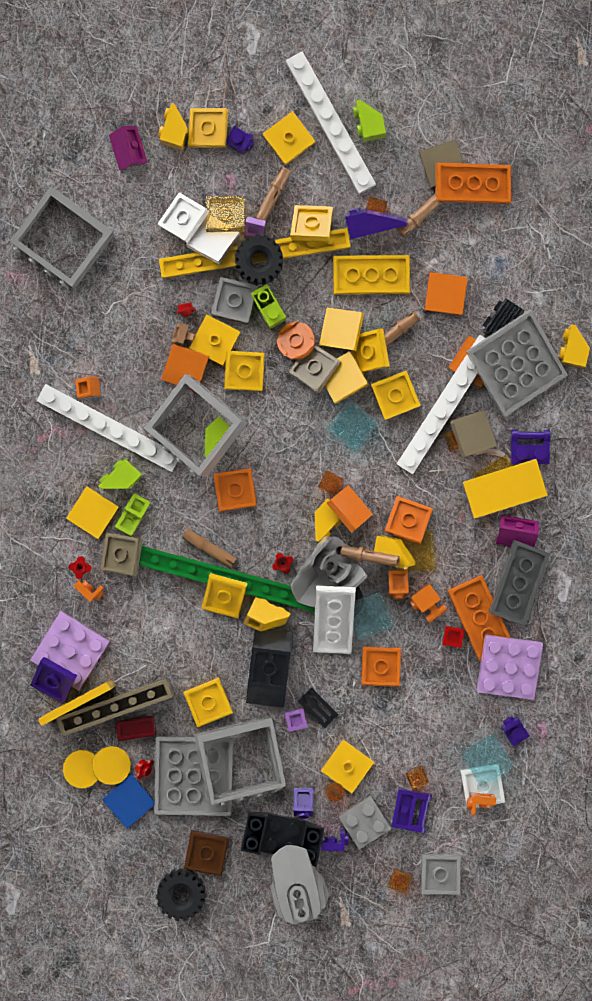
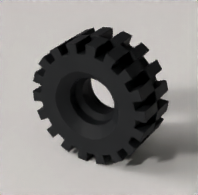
(256, 245)
(176, 908)

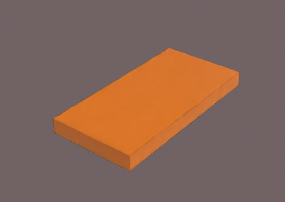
(473, 183)
(472, 605)

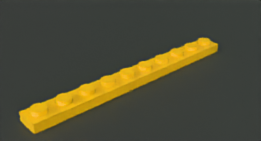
(197, 263)

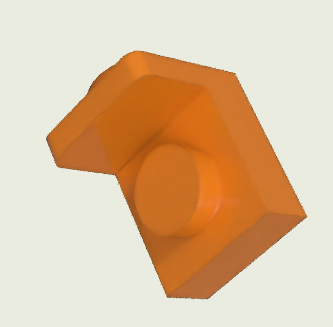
(398, 584)
(86, 590)
(484, 801)

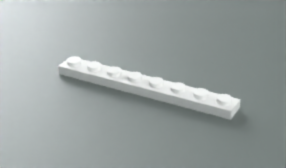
(330, 122)
(439, 414)
(107, 427)

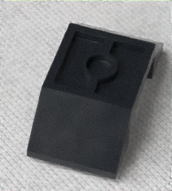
(269, 667)
(271, 832)

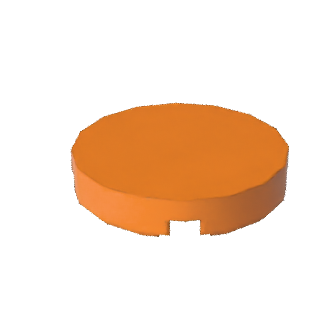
(296, 340)

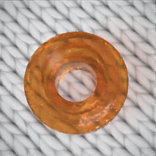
(334, 796)

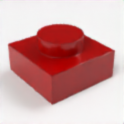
(453, 636)

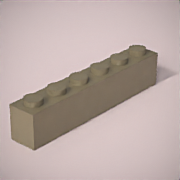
(115, 706)

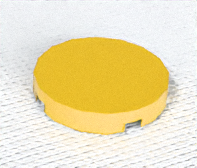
(111, 765)
(78, 769)

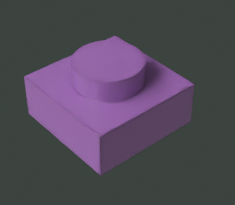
(254, 226)
(296, 719)

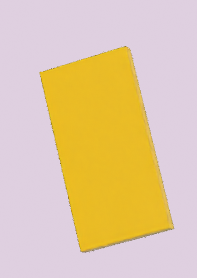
(371, 274)
(505, 488)
(76, 702)

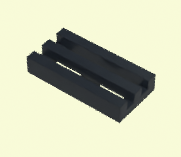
(306, 696)

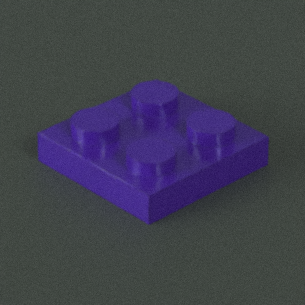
(53, 680)

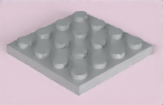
(516, 363)
(180, 779)

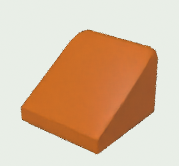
(87, 387)

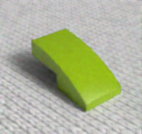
(132, 515)

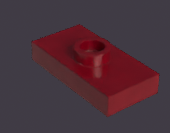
(136, 728)

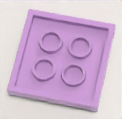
(71, 647)
(509, 667)

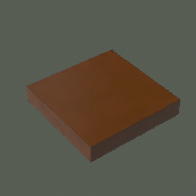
(206, 852)

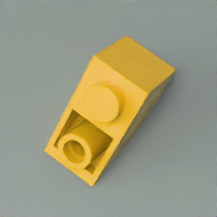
(175, 130)
(575, 348)
(324, 521)
(395, 547)
(265, 615)

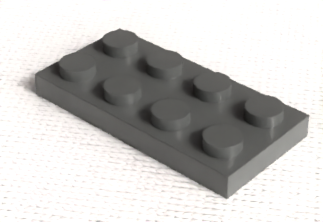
(519, 583)

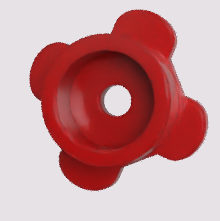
(185, 309)
(286, 567)
(80, 572)
(143, 768)

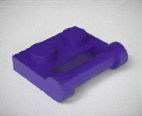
(525, 453)
(405, 809)

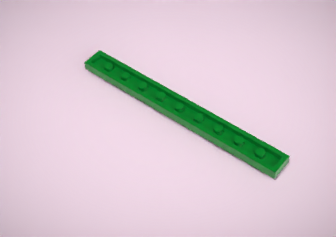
(200, 572)

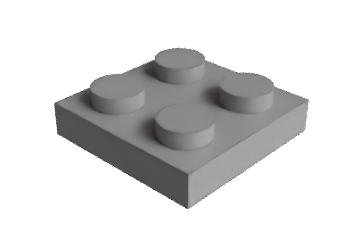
(233, 300)
(364, 822)
(440, 874)

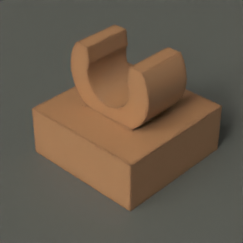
(181, 334)

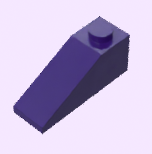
(369, 222)

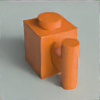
(425, 599)

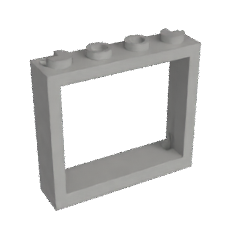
(107, 235)
(221, 447)
(254, 790)

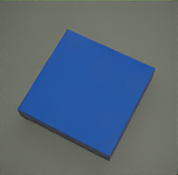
(129, 801)

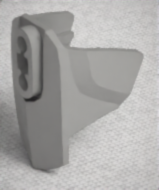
(340, 572)
(295, 872)

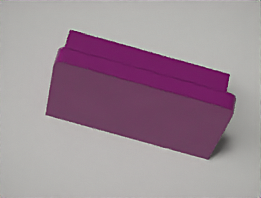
(127, 147)
(517, 529)

